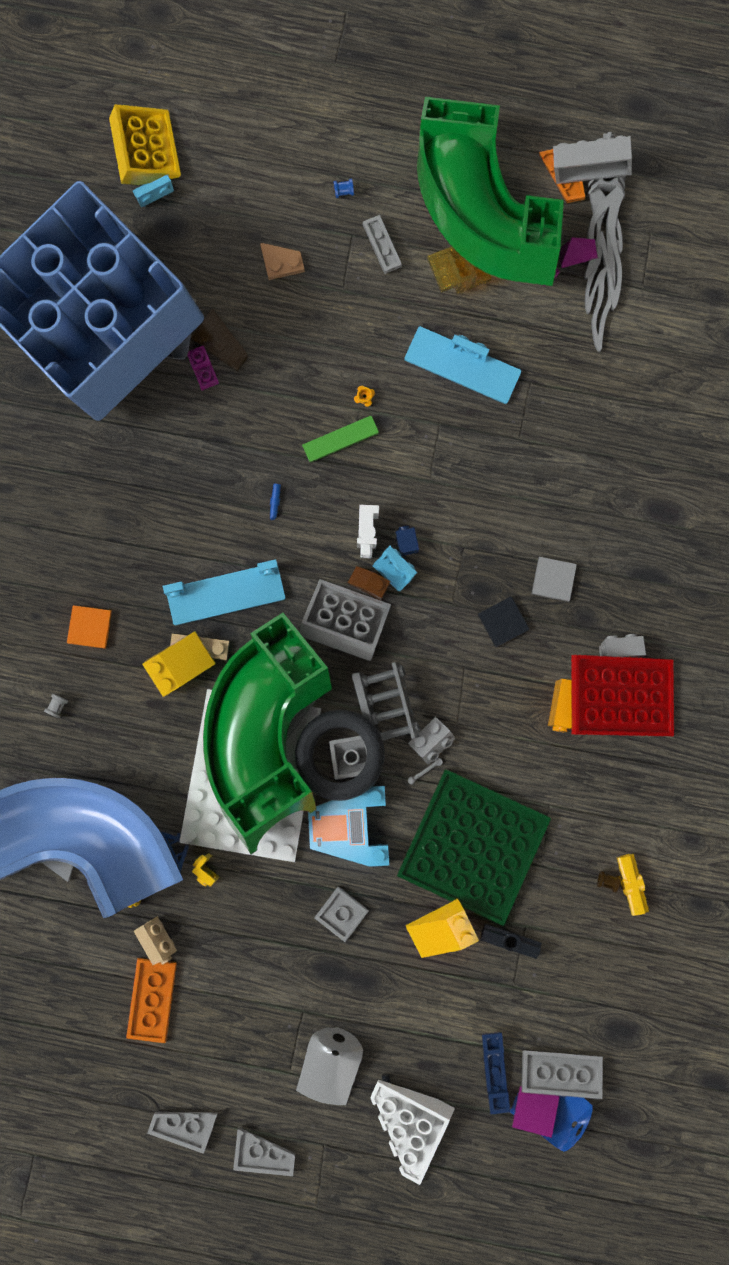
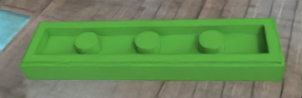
(340, 439)

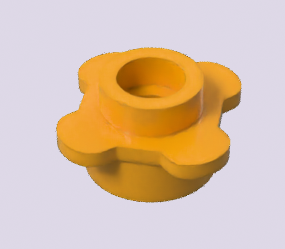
(364, 391)

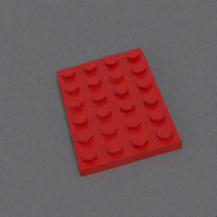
(622, 696)

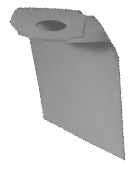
(328, 1076)

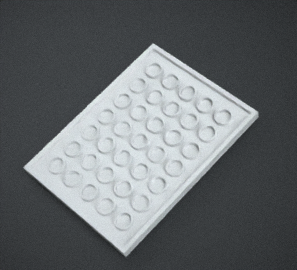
(207, 825)

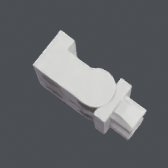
(366, 530)

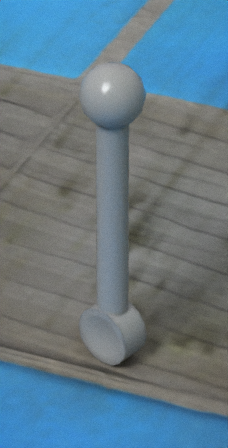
(411, 780)

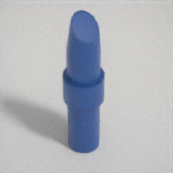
(275, 501)

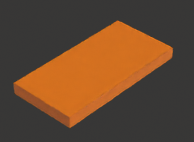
(151, 1001)

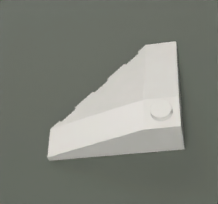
(414, 1125)

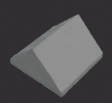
(348, 756)

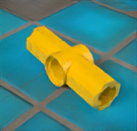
(632, 884)

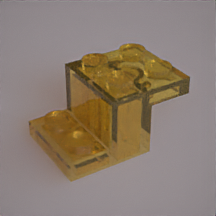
(455, 271)

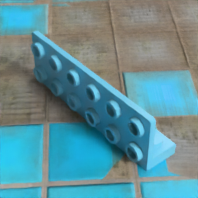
(225, 593)

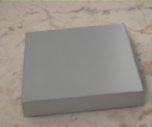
(554, 579)
(341, 914)

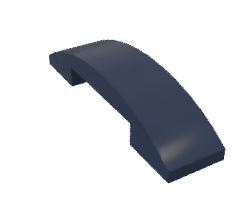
(495, 1073)

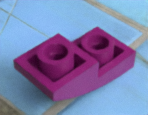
(202, 367)

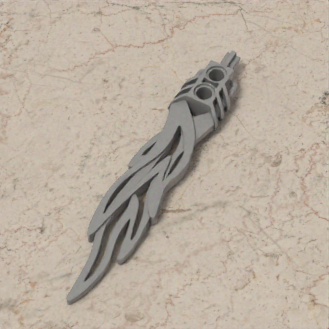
(608, 250)

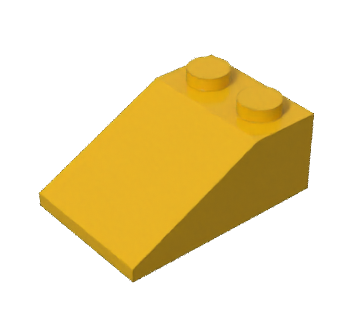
(178, 663)
(442, 931)

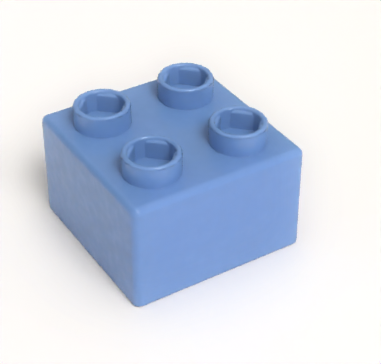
(91, 302)

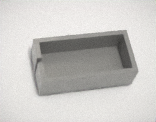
(592, 159)

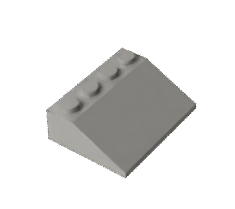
(344, 619)

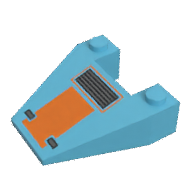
(342, 831)

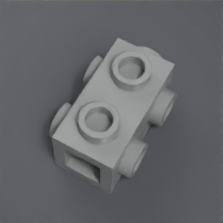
(630, 646)

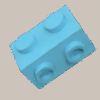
(152, 191)
(395, 568)

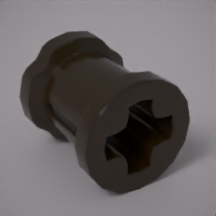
(608, 881)

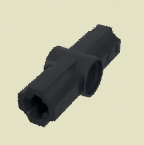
(522, 944)

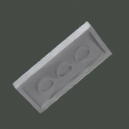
(562, 1074)

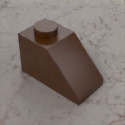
(369, 582)

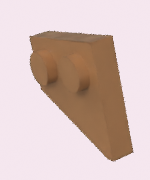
(281, 261)

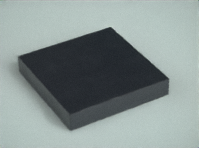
(503, 621)

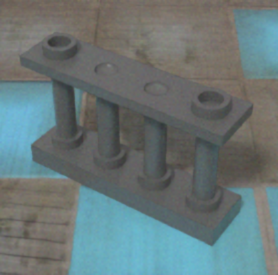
(367, 701)

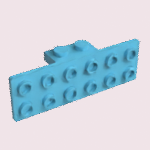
(463, 363)

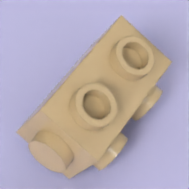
(155, 941)

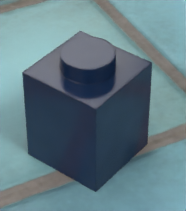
(406, 541)

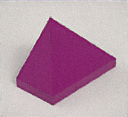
(577, 251)

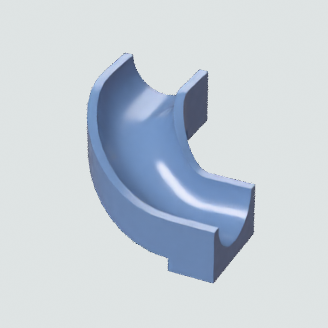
(88, 829)

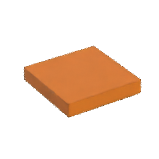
(89, 627)

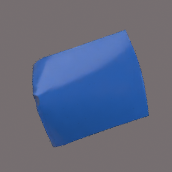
(568, 1111)

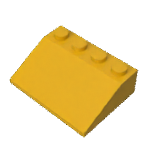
(143, 144)

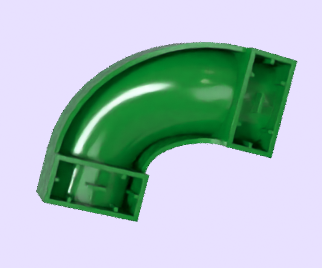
(471, 202)
(249, 728)

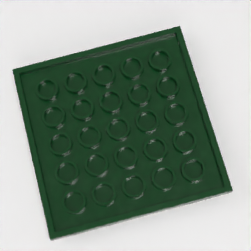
(474, 847)

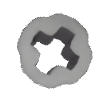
(56, 705)

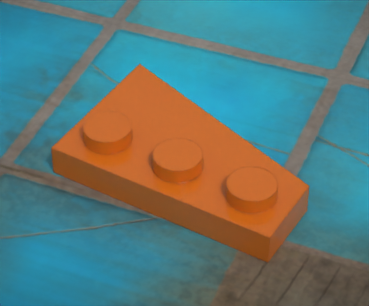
(570, 191)

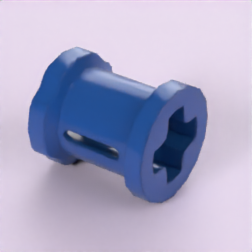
(344, 188)

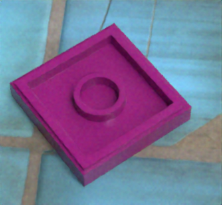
(535, 1113)

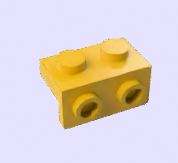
(204, 874)

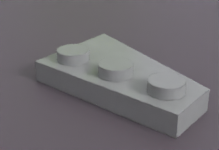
(184, 1128)

